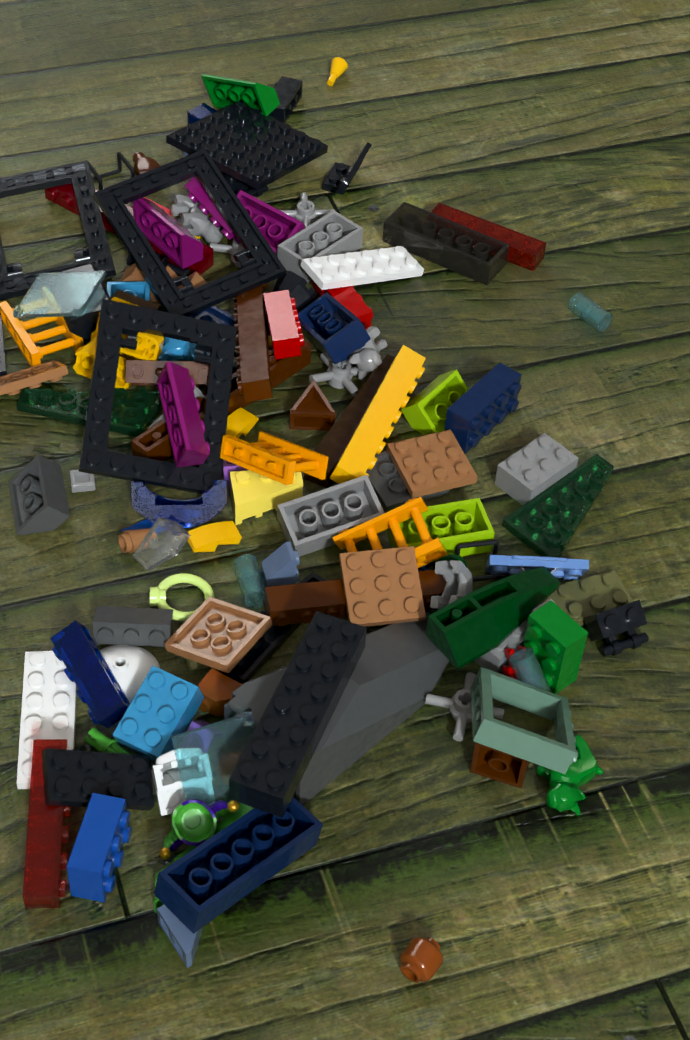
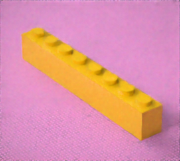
(379, 416)

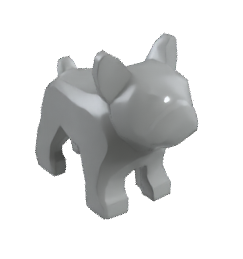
(196, 220)
(368, 357)
(457, 579)

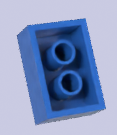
(99, 848)

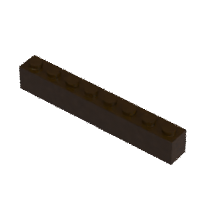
(343, 429)

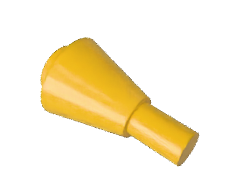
(338, 67)

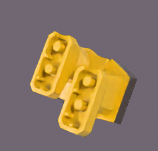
(148, 345)

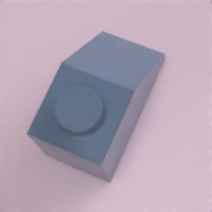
(179, 935)

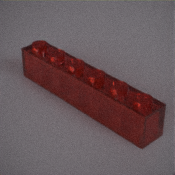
(523, 249)
(45, 838)

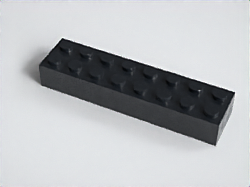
(297, 714)

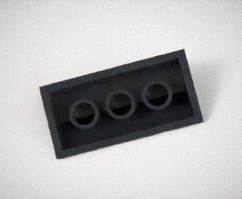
(86, 324)

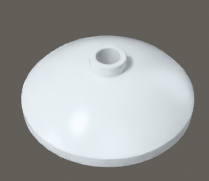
(135, 667)

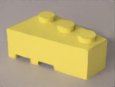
(257, 494)

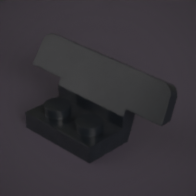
(342, 174)

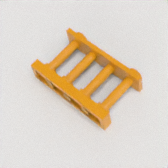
(27, 341)
(273, 457)
(429, 550)

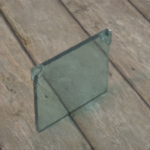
(59, 294)
(210, 756)

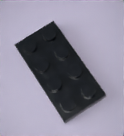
(76, 774)

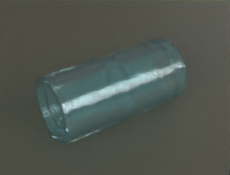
(590, 311)
(250, 580)
(528, 668)

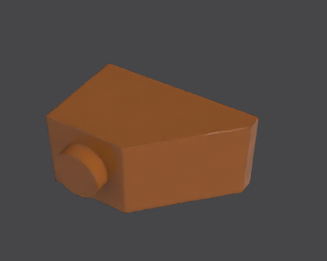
(217, 692)

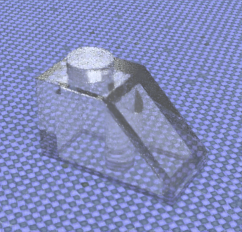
(161, 543)

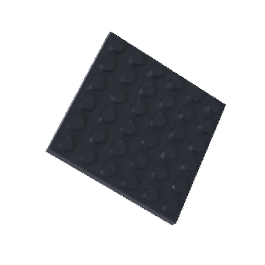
(248, 144)

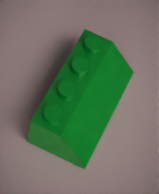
(227, 91)

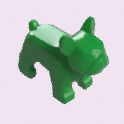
(564, 787)

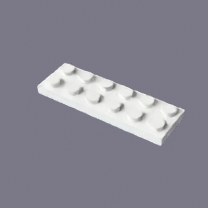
(361, 267)
(46, 708)

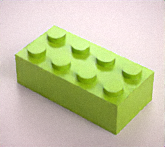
(453, 525)

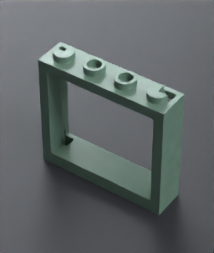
(514, 740)

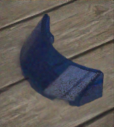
(185, 512)

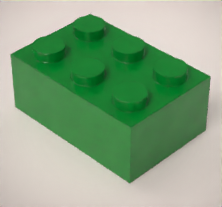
(556, 643)

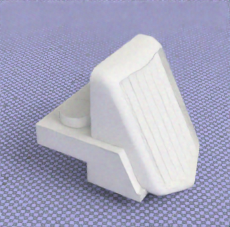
(167, 783)

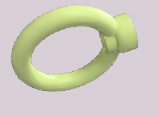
(157, 594)

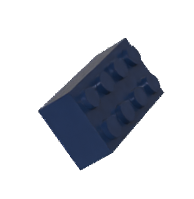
(332, 328)
(484, 406)

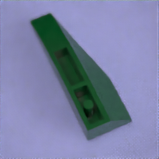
(488, 615)

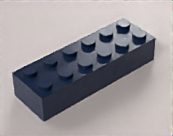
(235, 863)

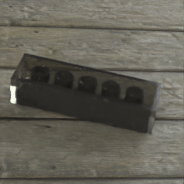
(445, 243)

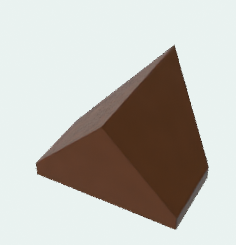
(312, 411)

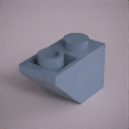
(281, 566)

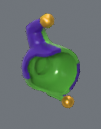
(194, 823)

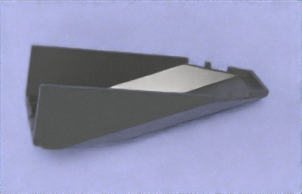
(381, 694)

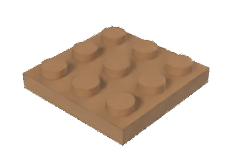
(431, 463)
(382, 586)
(218, 634)

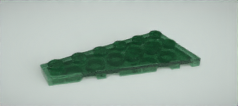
(130, 410)
(556, 513)

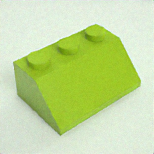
(429, 408)

